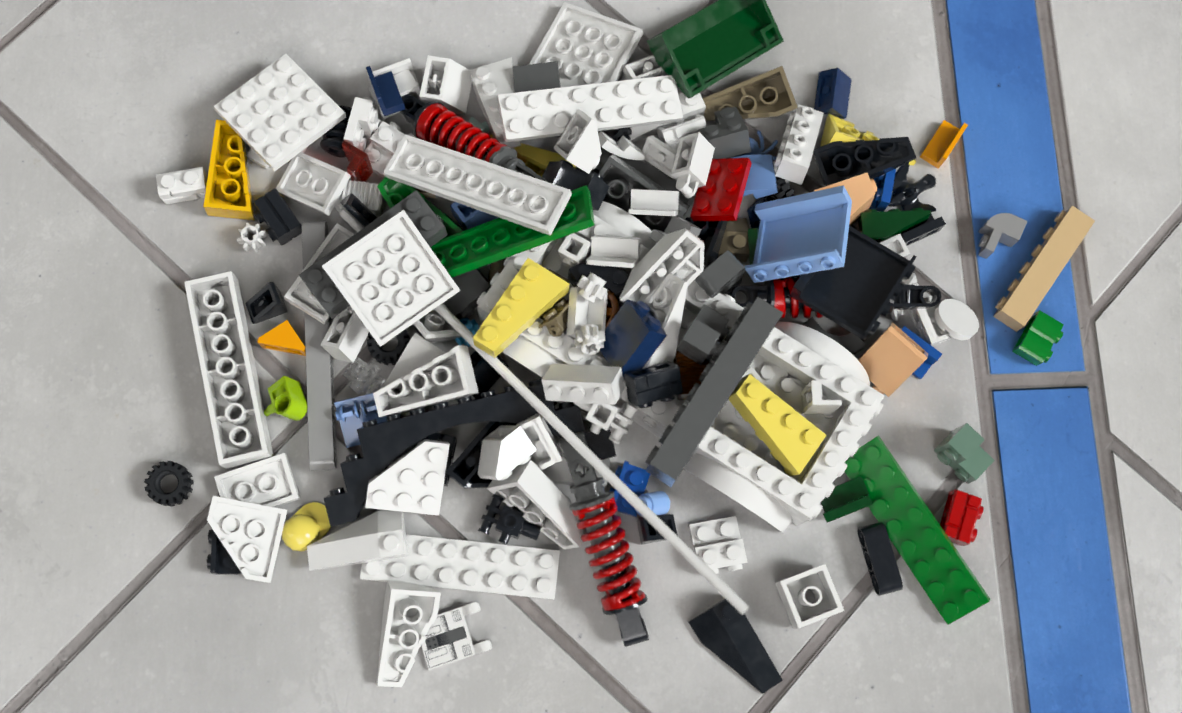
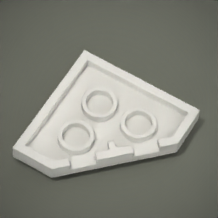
(412, 481)
(248, 534)

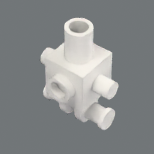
(605, 417)

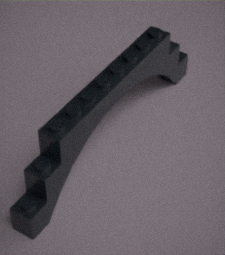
(388, 439)

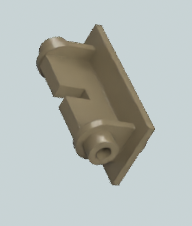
(557, 318)

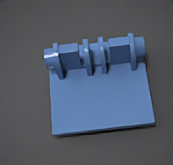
(352, 413)

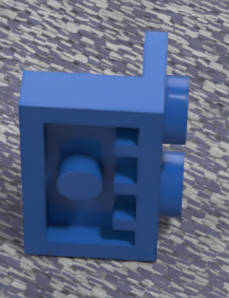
(884, 191)
(636, 480)

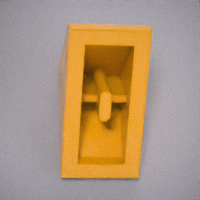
(283, 339)

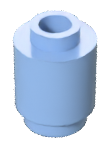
(656, 501)

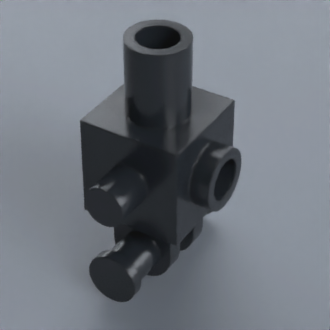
(509, 523)

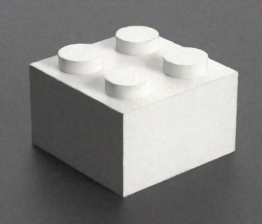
(809, 596)

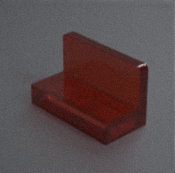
(360, 165)

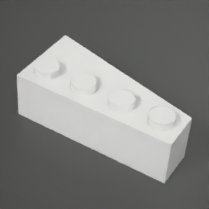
(488, 83)
(439, 381)
(541, 503)

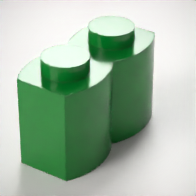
(1038, 338)

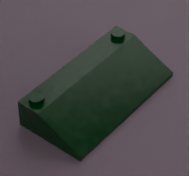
(715, 43)

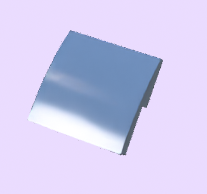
(761, 177)

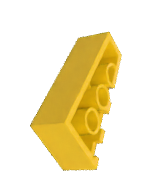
(228, 176)

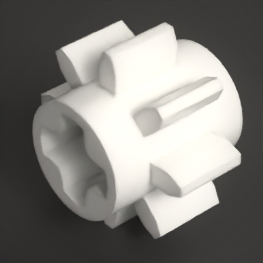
(246, 234)
(592, 287)
(589, 339)

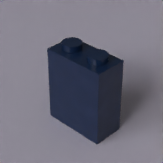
(632, 337)

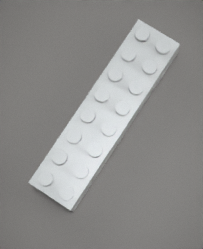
(228, 370)

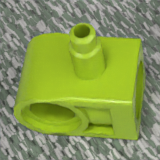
(287, 399)

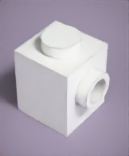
(574, 250)

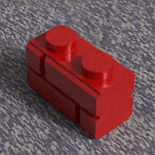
(961, 516)

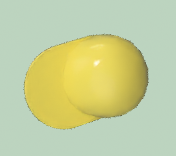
(306, 526)

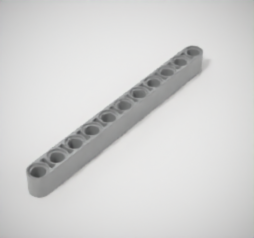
(318, 370)

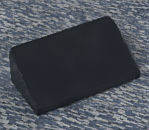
(358, 209)

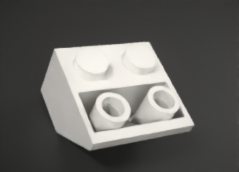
(446, 83)
(503, 452)

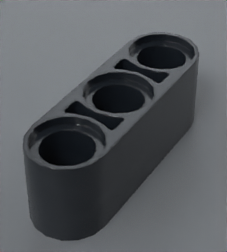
(880, 558)

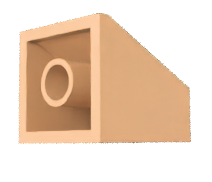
(861, 191)
(892, 359)

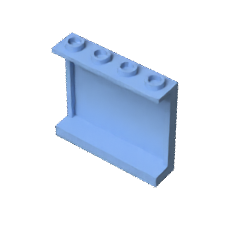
(801, 234)

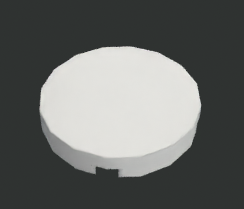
(956, 319)

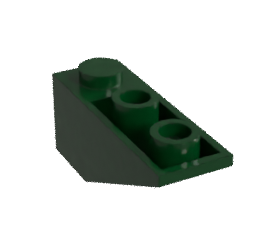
(888, 224)

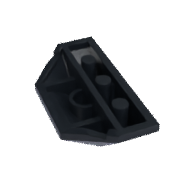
(466, 466)

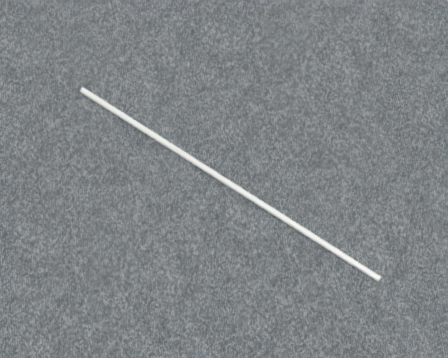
(570, 437)

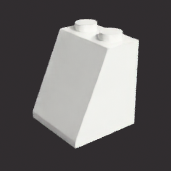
(416, 354)

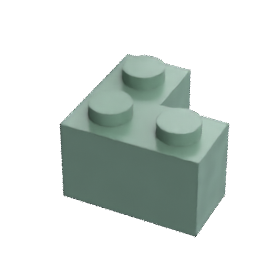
(963, 453)

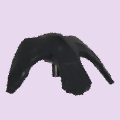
(906, 194)

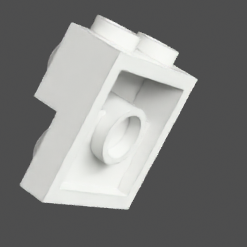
(362, 122)
(383, 146)
(718, 544)

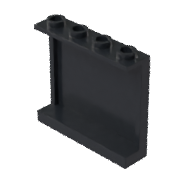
(858, 291)

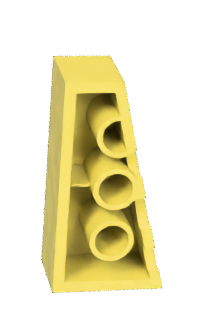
(522, 303)
(780, 427)

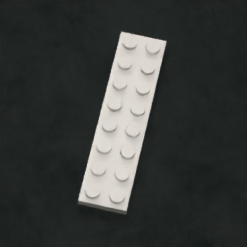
(609, 103)
(478, 184)
(471, 567)

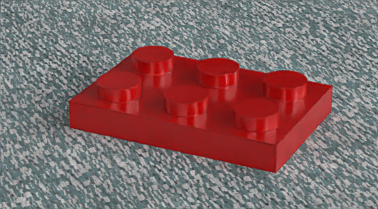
(723, 190)

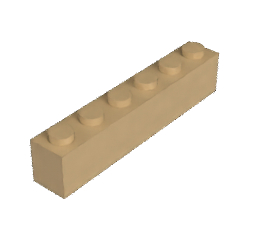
(1043, 269)

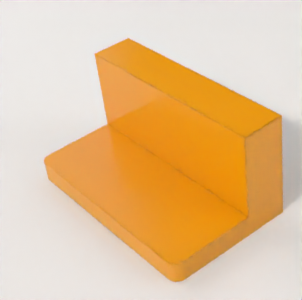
(942, 143)

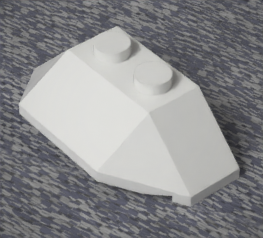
(674, 253)

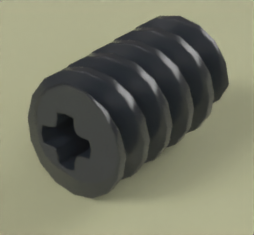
(334, 138)

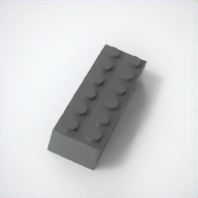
(322, 285)

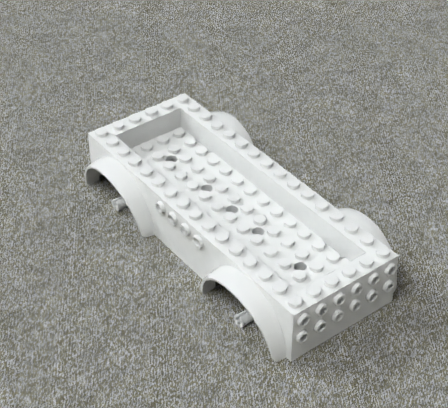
(730, 452)

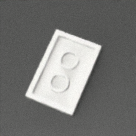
(313, 183)
(261, 483)

